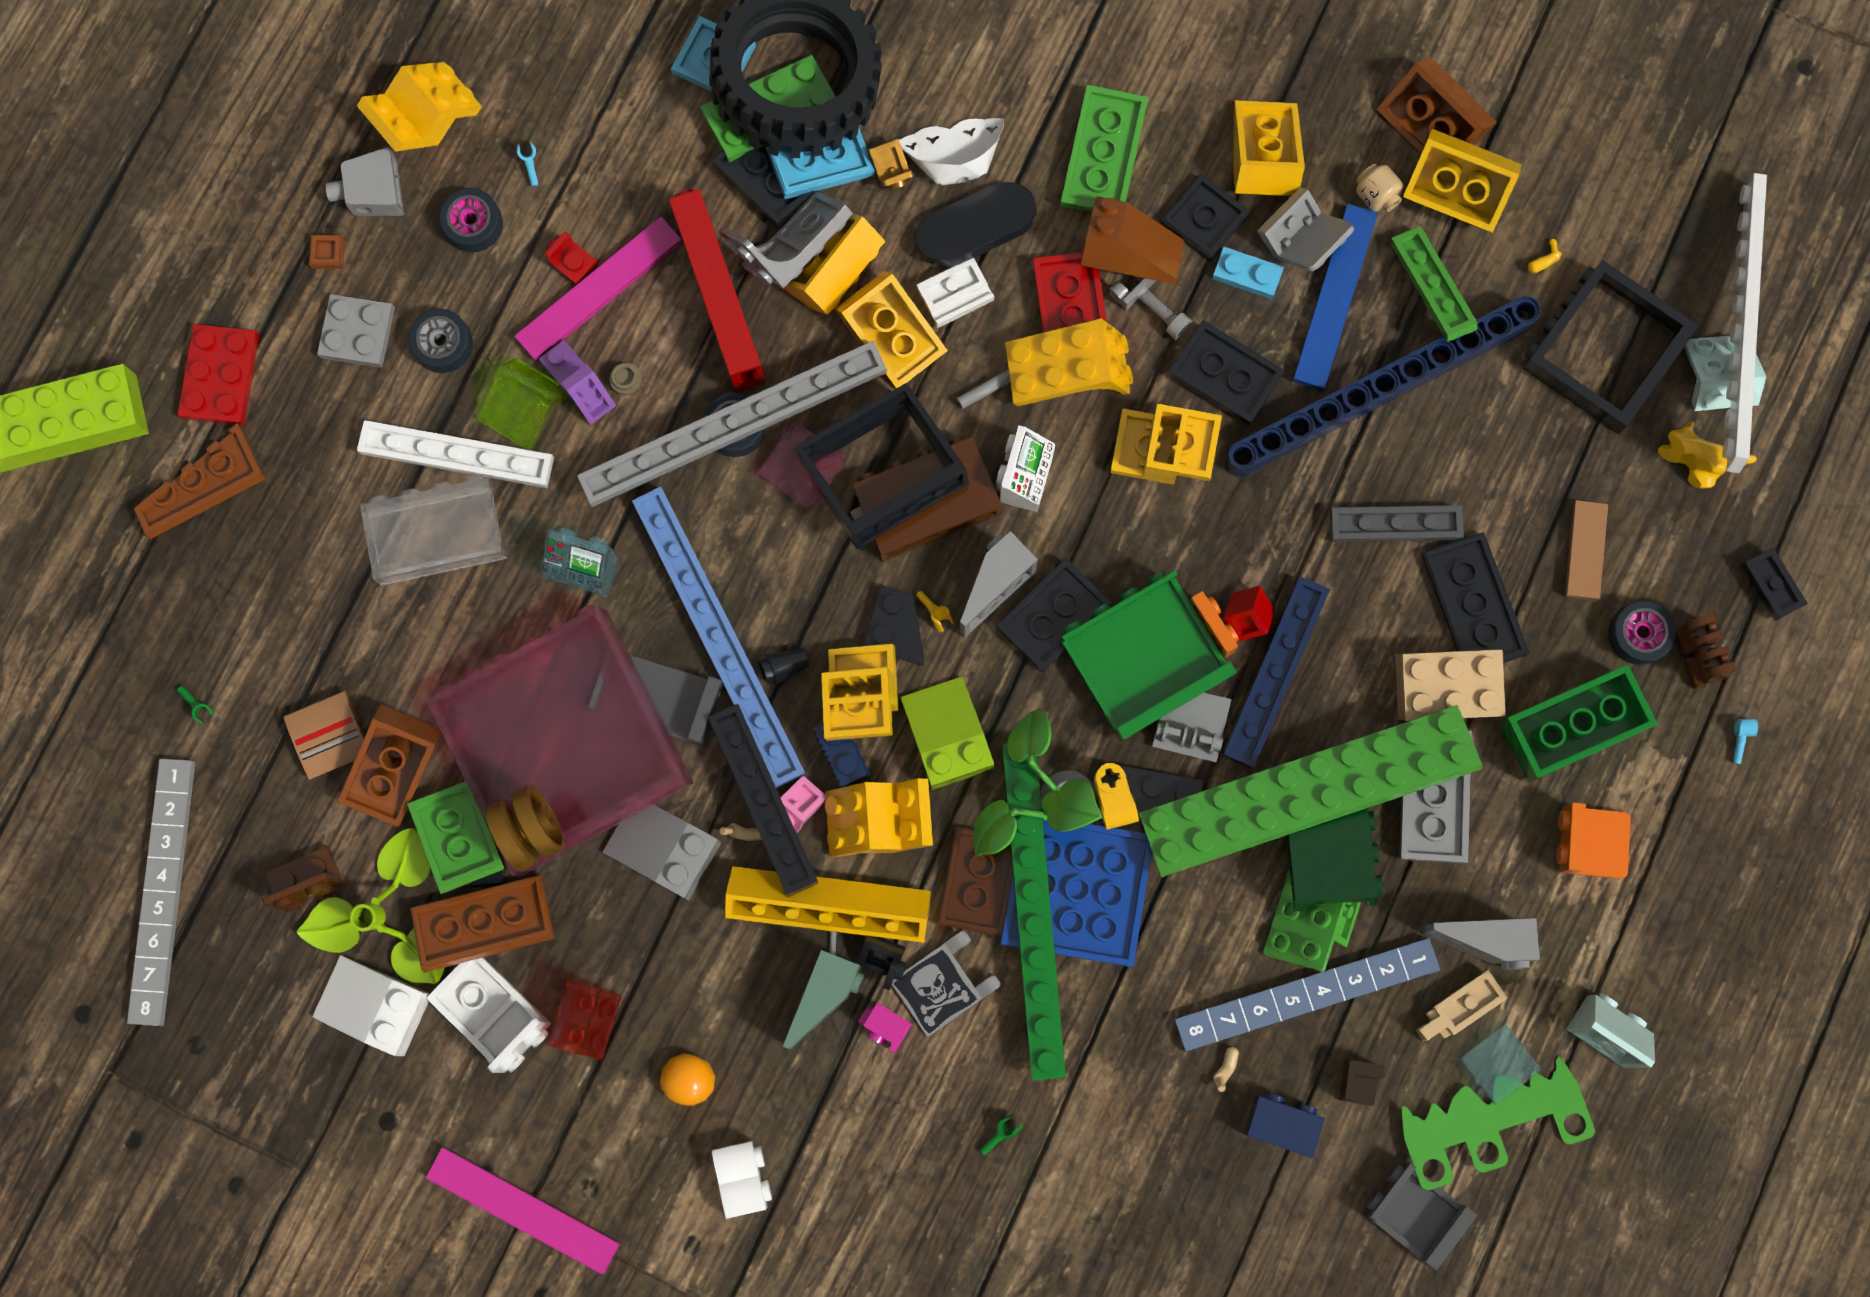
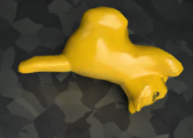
(1699, 455)

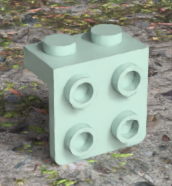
(1710, 364)

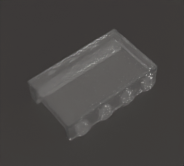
(432, 530)

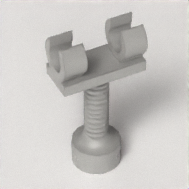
(1176, 324)

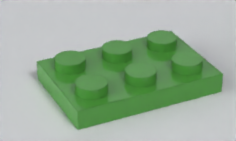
(455, 837)

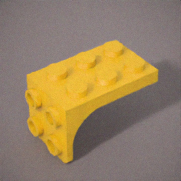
(1068, 362)

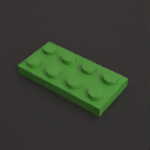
(792, 86)
(1104, 147)

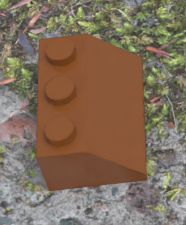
(1434, 100)

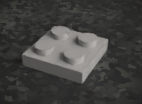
(356, 330)

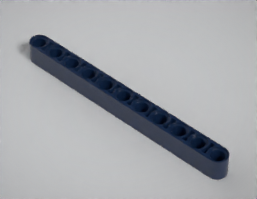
(1371, 397)

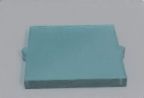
(1500, 1064)

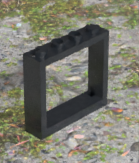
(1579, 394)
(907, 503)

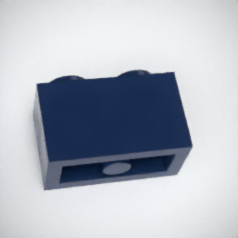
(1284, 1125)

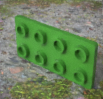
(1308, 935)

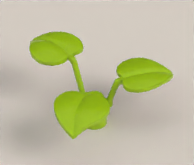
(336, 923)

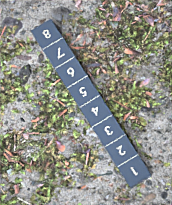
(1307, 994)

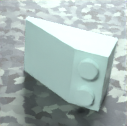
(1613, 1032)

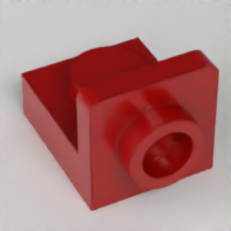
(569, 258)

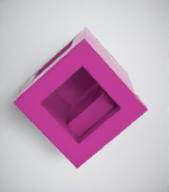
(884, 1026)

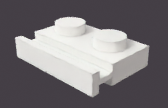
(955, 292)

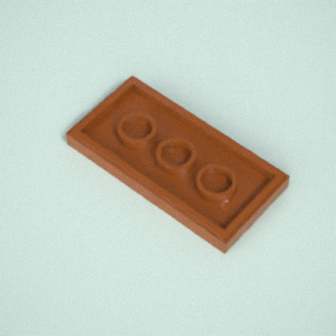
(482, 923)

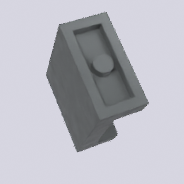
(1417, 1218)

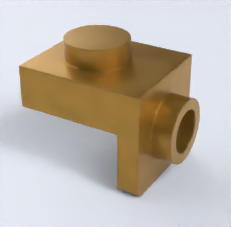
(890, 164)

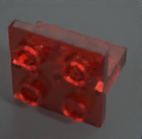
(584, 1020)

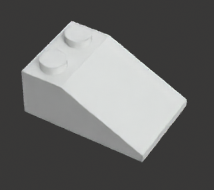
(371, 1006)

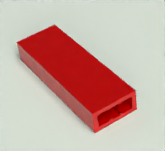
(717, 290)

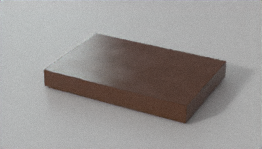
(976, 887)

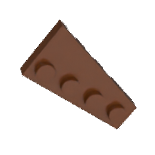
(215, 477)

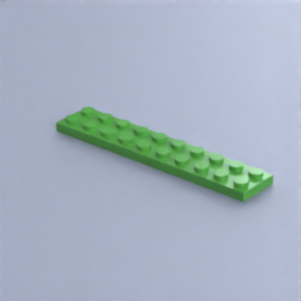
(1310, 791)

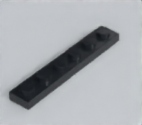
(763, 800)

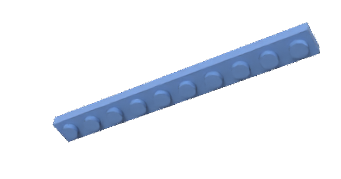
(718, 635)

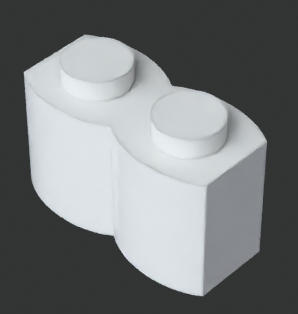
(740, 1179)

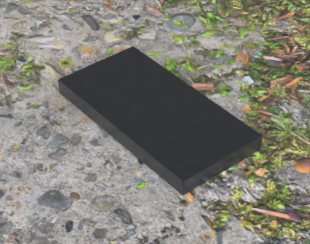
(1474, 597)

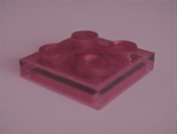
(787, 474)

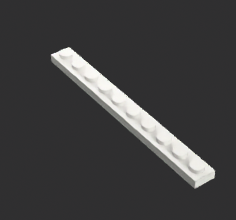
(1744, 331)

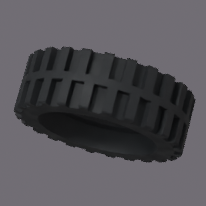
(793, 127)

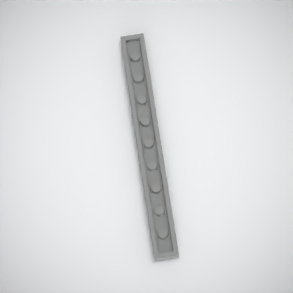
(732, 423)

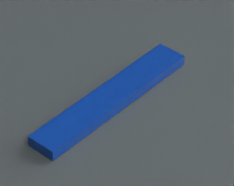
(1334, 300)

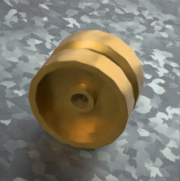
(525, 828)

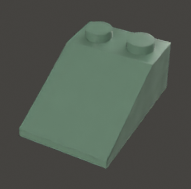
(827, 989)

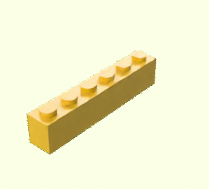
(829, 905)

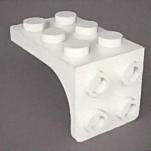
(490, 1013)

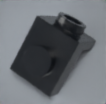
(884, 958)

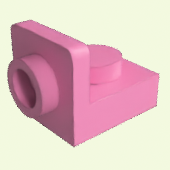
(802, 802)

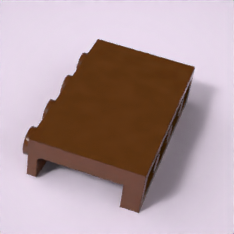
(956, 512)

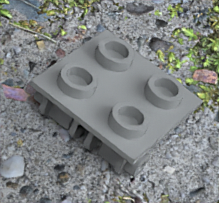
(1194, 728)

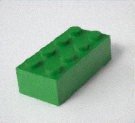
(1578, 723)

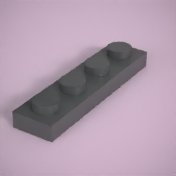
(1396, 523)

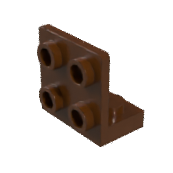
(303, 879)

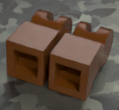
(1709, 663)

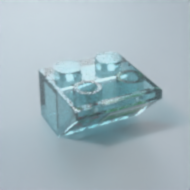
(579, 562)

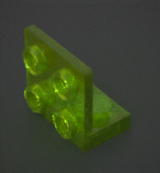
(520, 402)

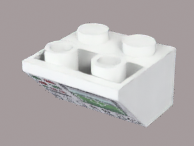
(1027, 469)

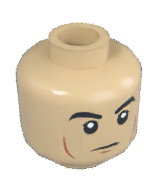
(1379, 188)

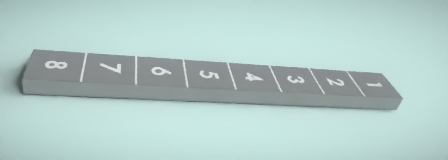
(161, 892)

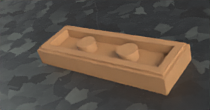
(1586, 550)

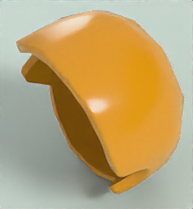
(687, 1079)

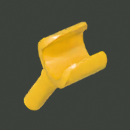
(937, 613)

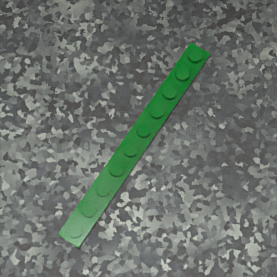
(1034, 923)

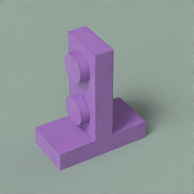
(578, 381)

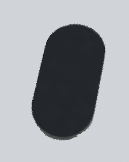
(976, 224)

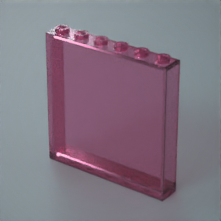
(533, 726)

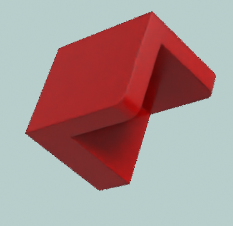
(1249, 613)

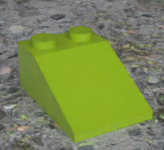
(947, 733)

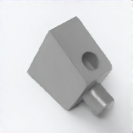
(369, 185)

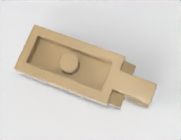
(1462, 1007)

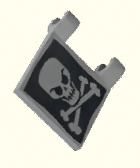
(938, 987)

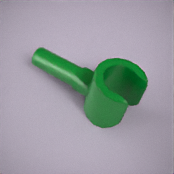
(194, 704)
(1003, 1132)

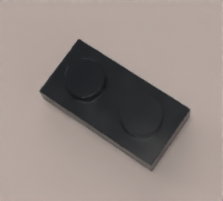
(1774, 584)

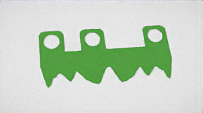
(1476, 1122)

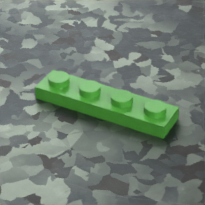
(1434, 284)

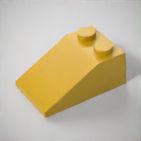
(1267, 148)
(890, 319)

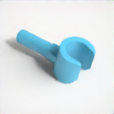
(529, 164)
(1742, 729)

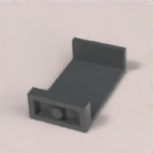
(679, 698)

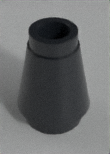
(782, 665)

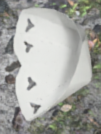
(955, 155)

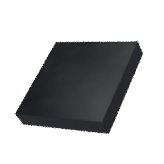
(1205, 217)

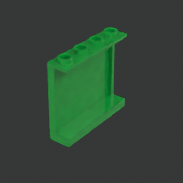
(1145, 655)

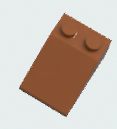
(1130, 242)
(389, 765)

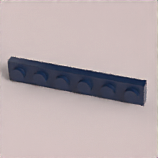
(1276, 672)

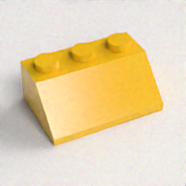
(836, 266)

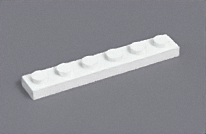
(455, 454)

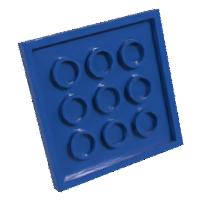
(1094, 893)

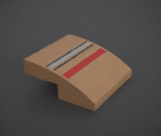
(325, 734)

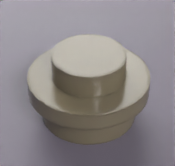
(625, 378)

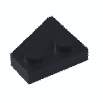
(896, 624)

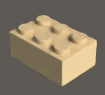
(1448, 679)

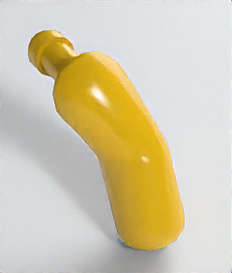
(1545, 261)

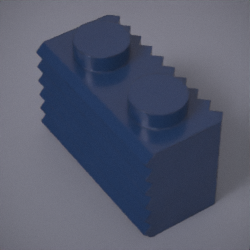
(843, 759)

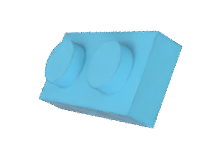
(1248, 273)

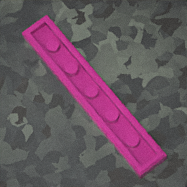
(598, 289)
(523, 1210)

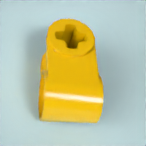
(1117, 802)

